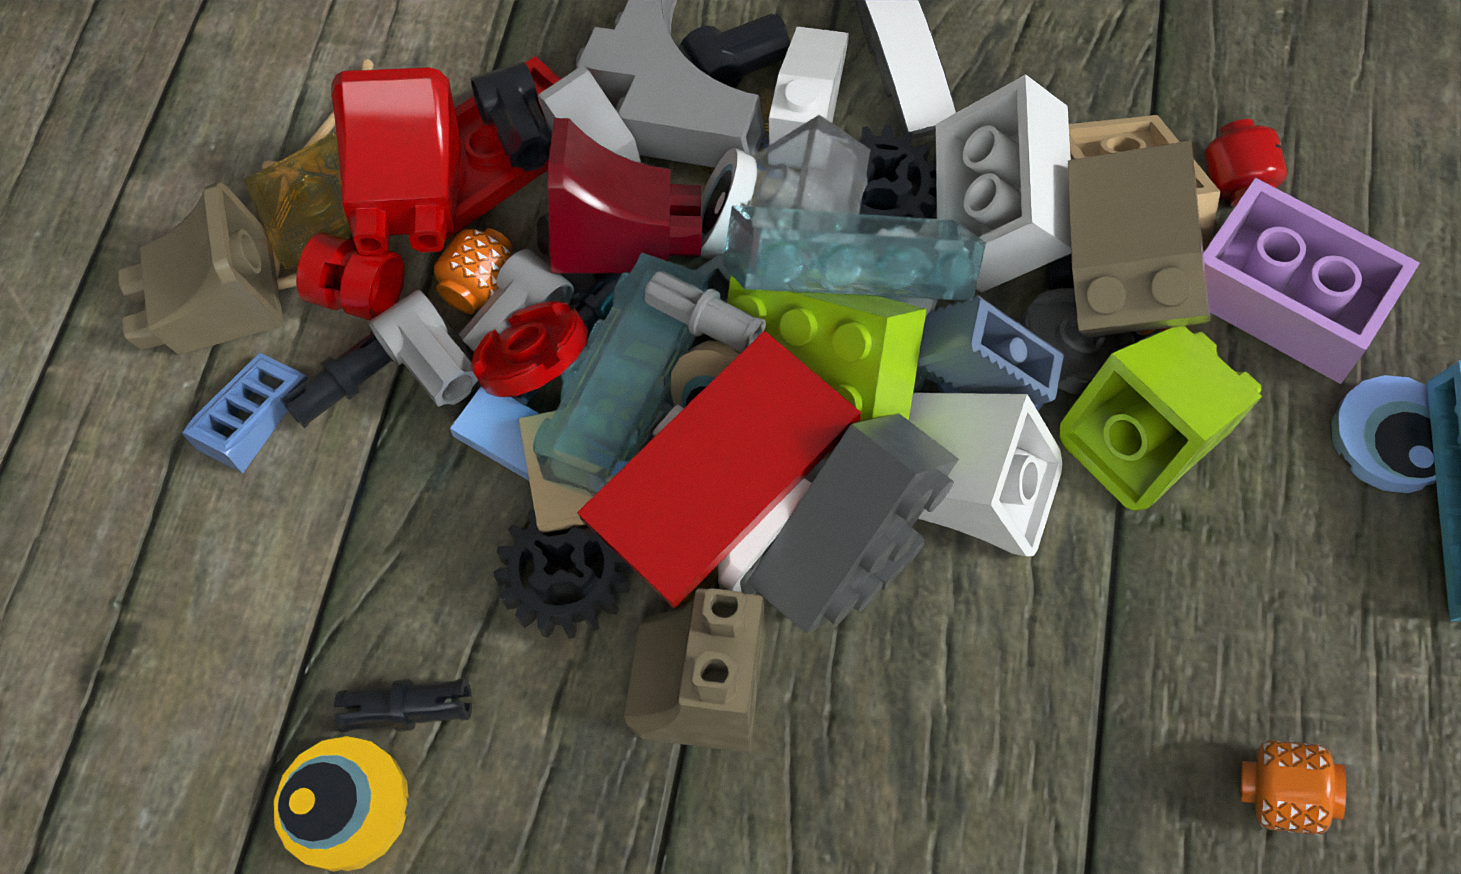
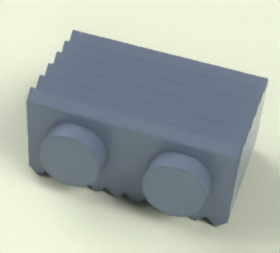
(988, 352)

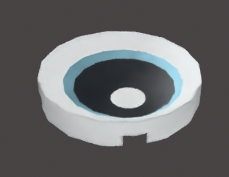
(727, 186)

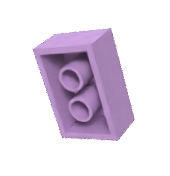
(1302, 280)

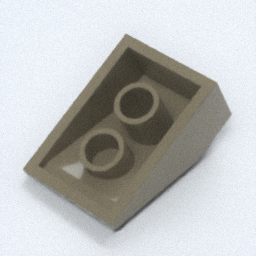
(1137, 241)

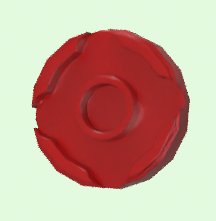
(531, 351)

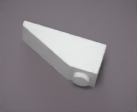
(807, 80)

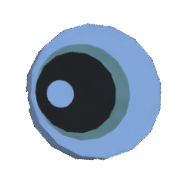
(1387, 433)

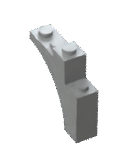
(663, 96)

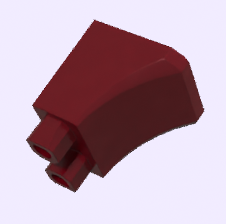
(614, 208)

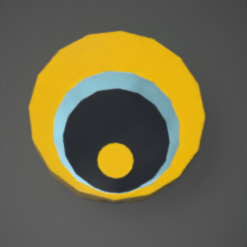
(341, 804)

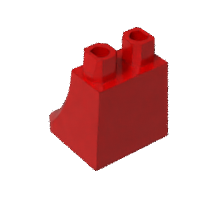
(397, 156)

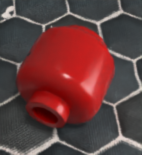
(1241, 156)

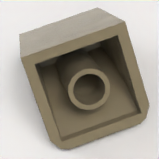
(204, 279)
(699, 672)

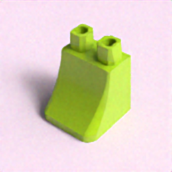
(1156, 414)

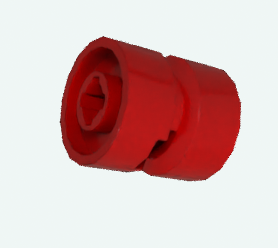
(339, 277)

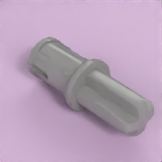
(702, 311)

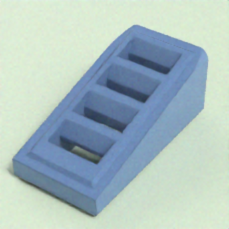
(242, 446)

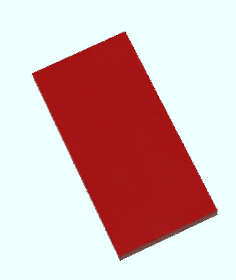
(719, 468)

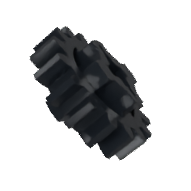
(889, 175)
(548, 589)

